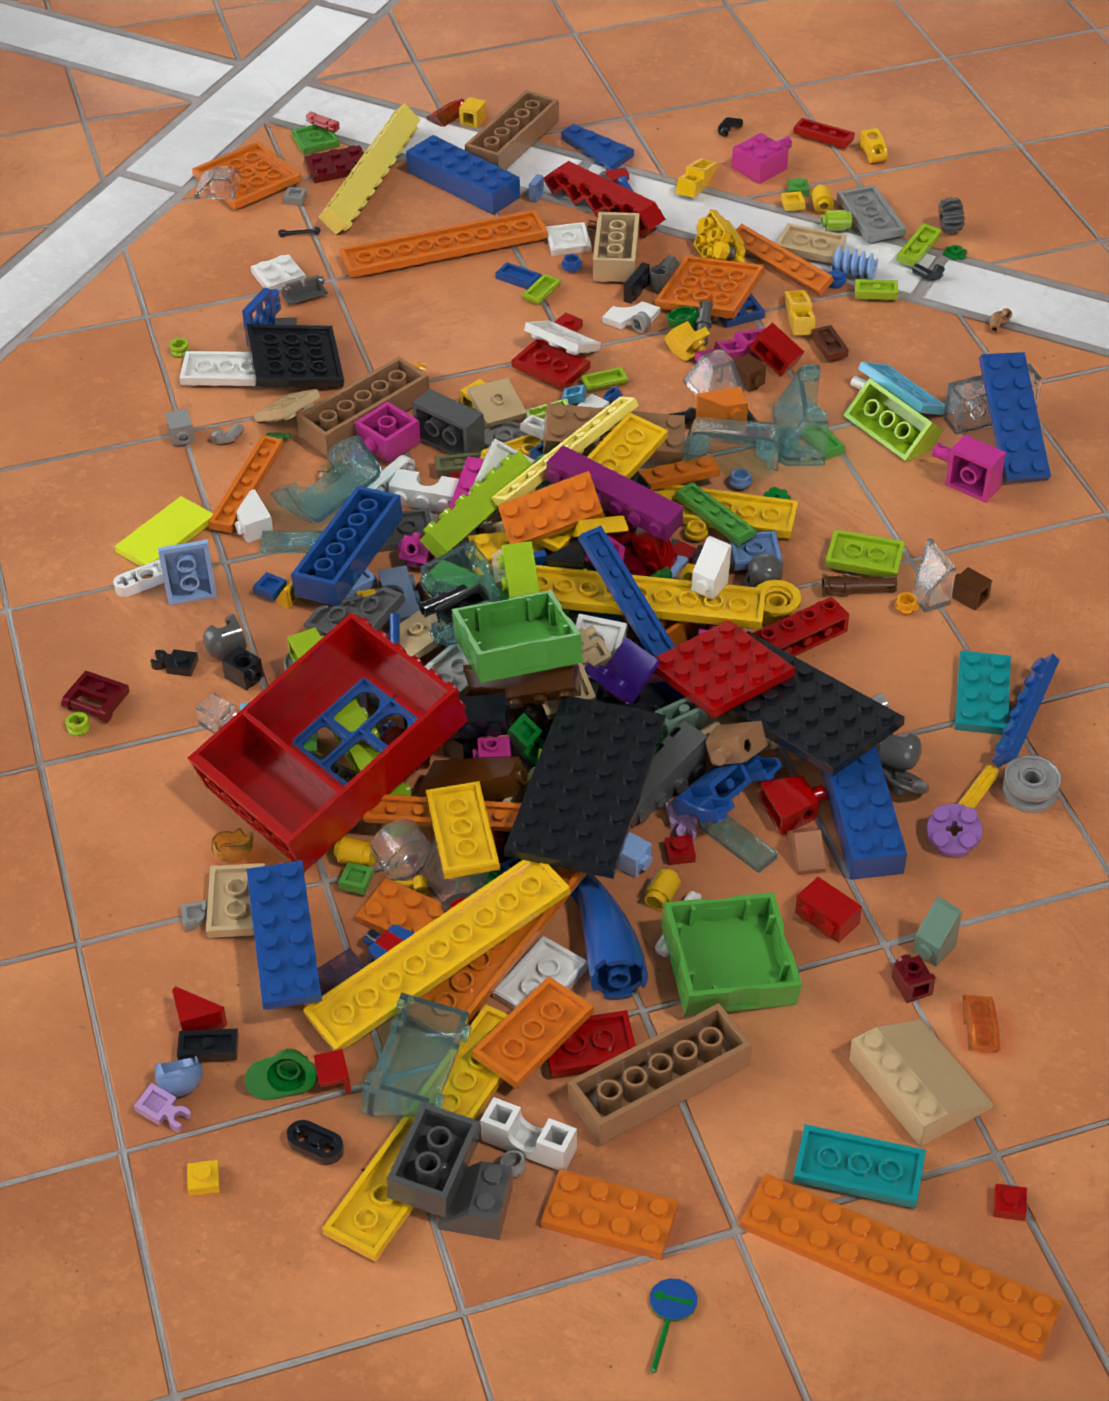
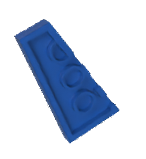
(601, 148)

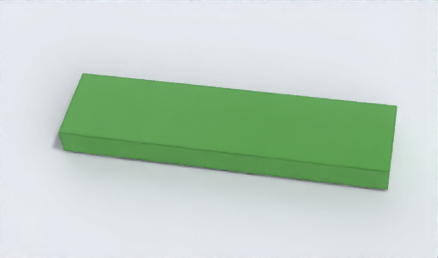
(715, 514)

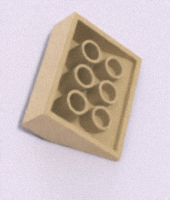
(917, 1079)

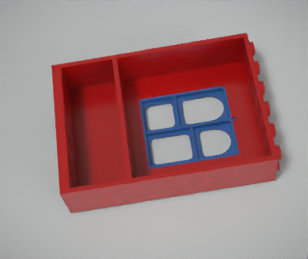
(283, 789)

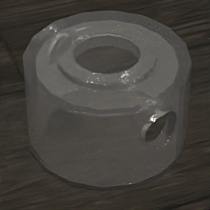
(400, 849)

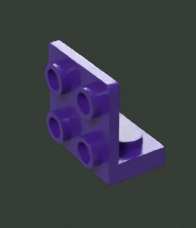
(626, 671)

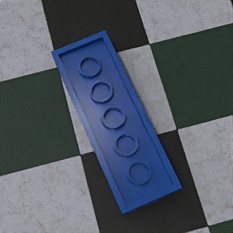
(1014, 416)
(283, 935)

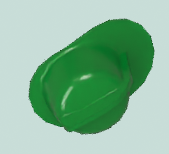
(280, 1075)

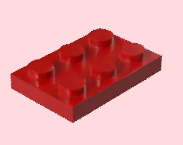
(550, 364)
(592, 1044)

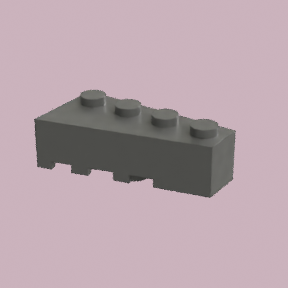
(672, 770)

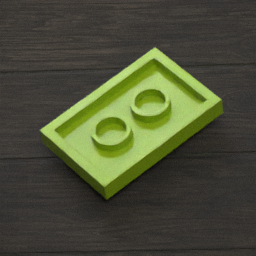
(864, 554)

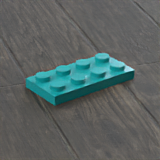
(982, 692)
(859, 1166)

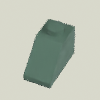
(679, 711)
(938, 932)

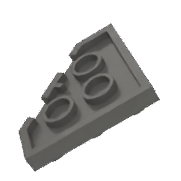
(374, 608)

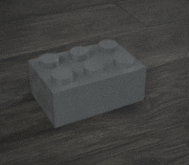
(449, 424)
(433, 1159)

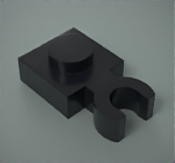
(177, 663)

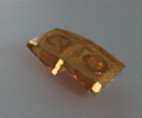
(981, 1023)

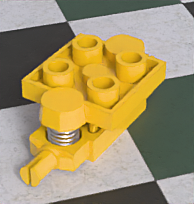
(718, 239)

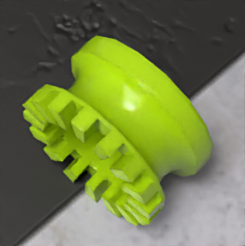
(178, 347)
(77, 729)

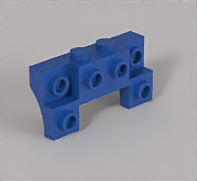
(713, 792)

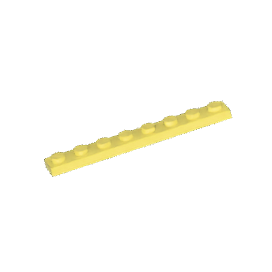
(578, 441)

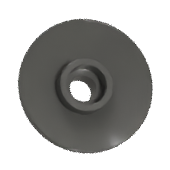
(904, 781)

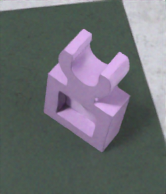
(683, 824)
(159, 1105)

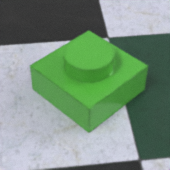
(798, 184)
(356, 878)

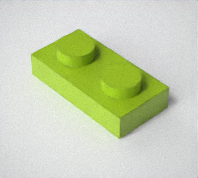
(876, 289)

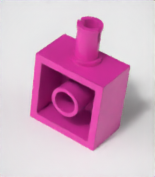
(761, 157)
(388, 431)
(972, 467)

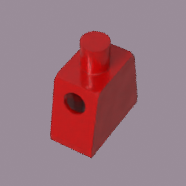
(791, 802)

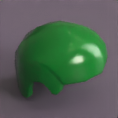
(681, 315)

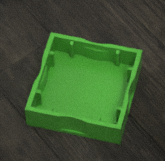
(517, 636)
(730, 953)

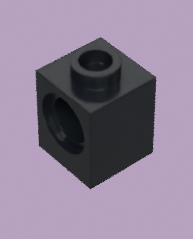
(242, 668)

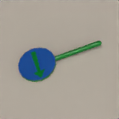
(672, 1301)

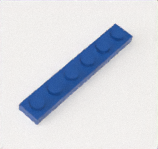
(1025, 710)

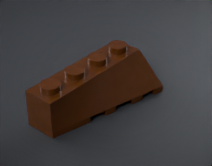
(531, 687)

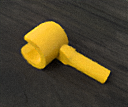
(418, 884)

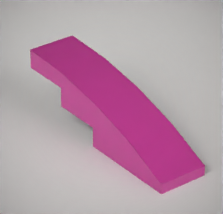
(736, 347)

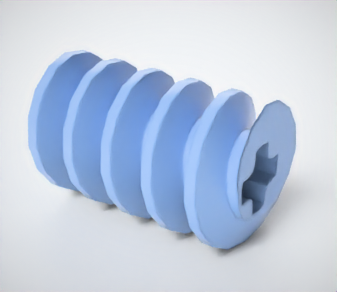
(855, 263)

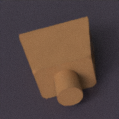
(728, 744)

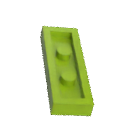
(919, 245)

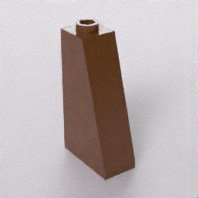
(497, 776)

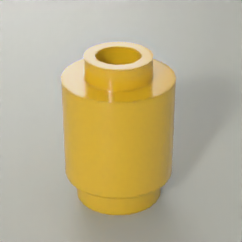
(822, 198)
(354, 851)
(662, 888)

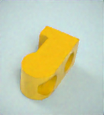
(874, 148)

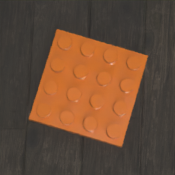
(260, 172)
(714, 280)

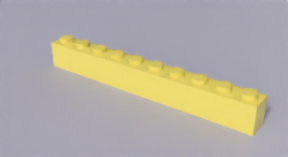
(369, 170)

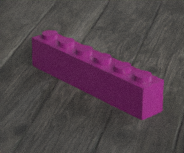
(619, 494)

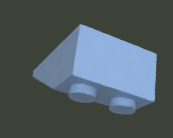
(187, 572)

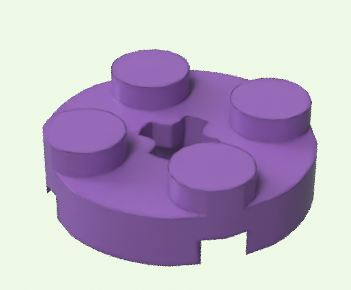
(954, 815)

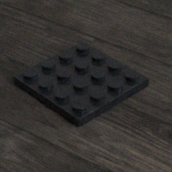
(294, 356)

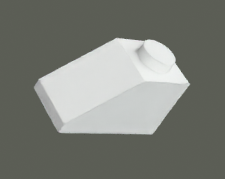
(253, 518)
(712, 568)

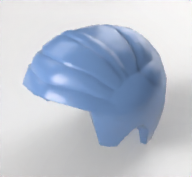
(179, 1076)

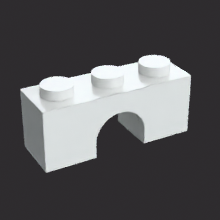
(414, 495)
(507, 1129)

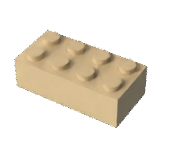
(615, 246)

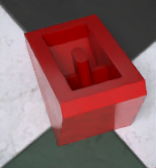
(197, 1012)

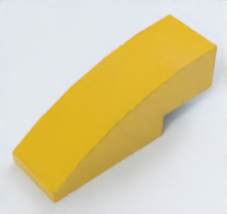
(696, 177)
(799, 312)

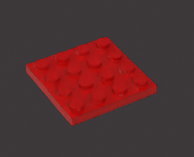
(722, 668)

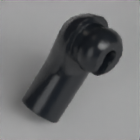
(729, 123)
(927, 274)

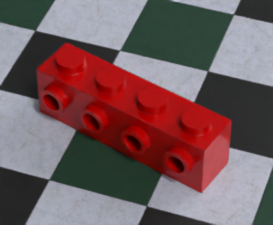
(807, 627)

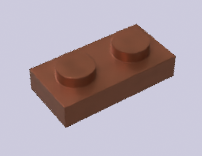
(829, 343)

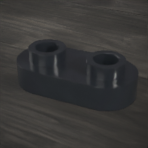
(317, 1142)

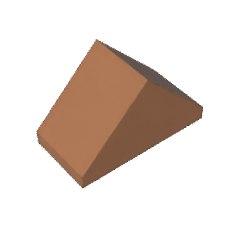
(807, 850)

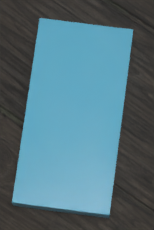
(903, 388)

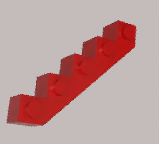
(603, 194)

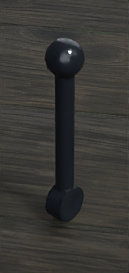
(282, 233)

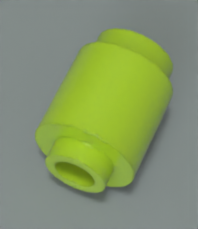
(836, 220)

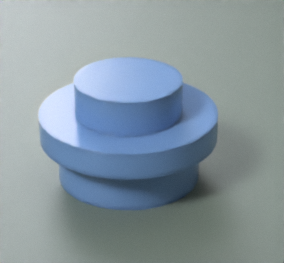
(740, 479)

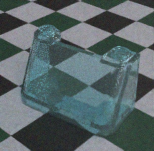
(801, 421)
(763, 435)
(352, 467)
(457, 567)
(415, 1058)

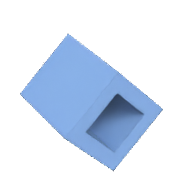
(635, 855)

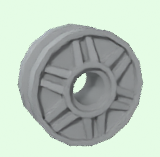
(1031, 784)

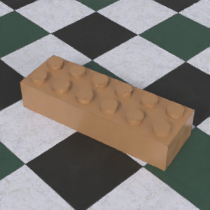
(515, 129)
(335, 416)
(564, 420)
(659, 1073)

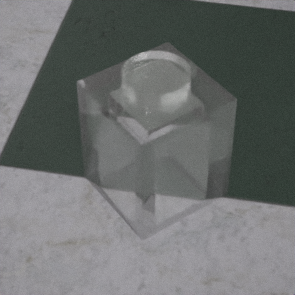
(215, 712)

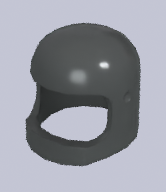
(763, 568)
(224, 640)
(900, 752)

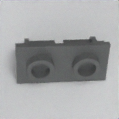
(296, 293)

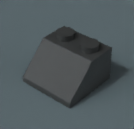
(480, 1201)

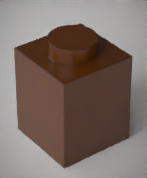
(751, 372)
(971, 588)

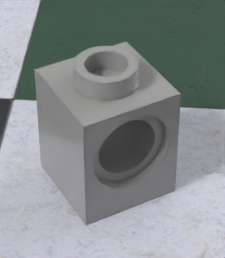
(180, 427)

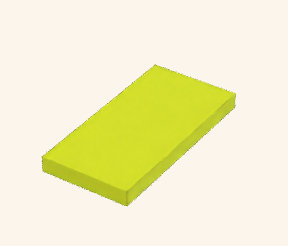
(169, 527)

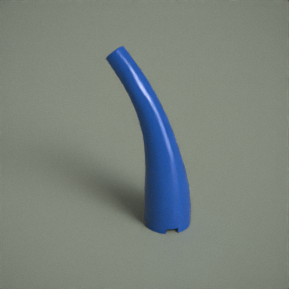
(610, 942)

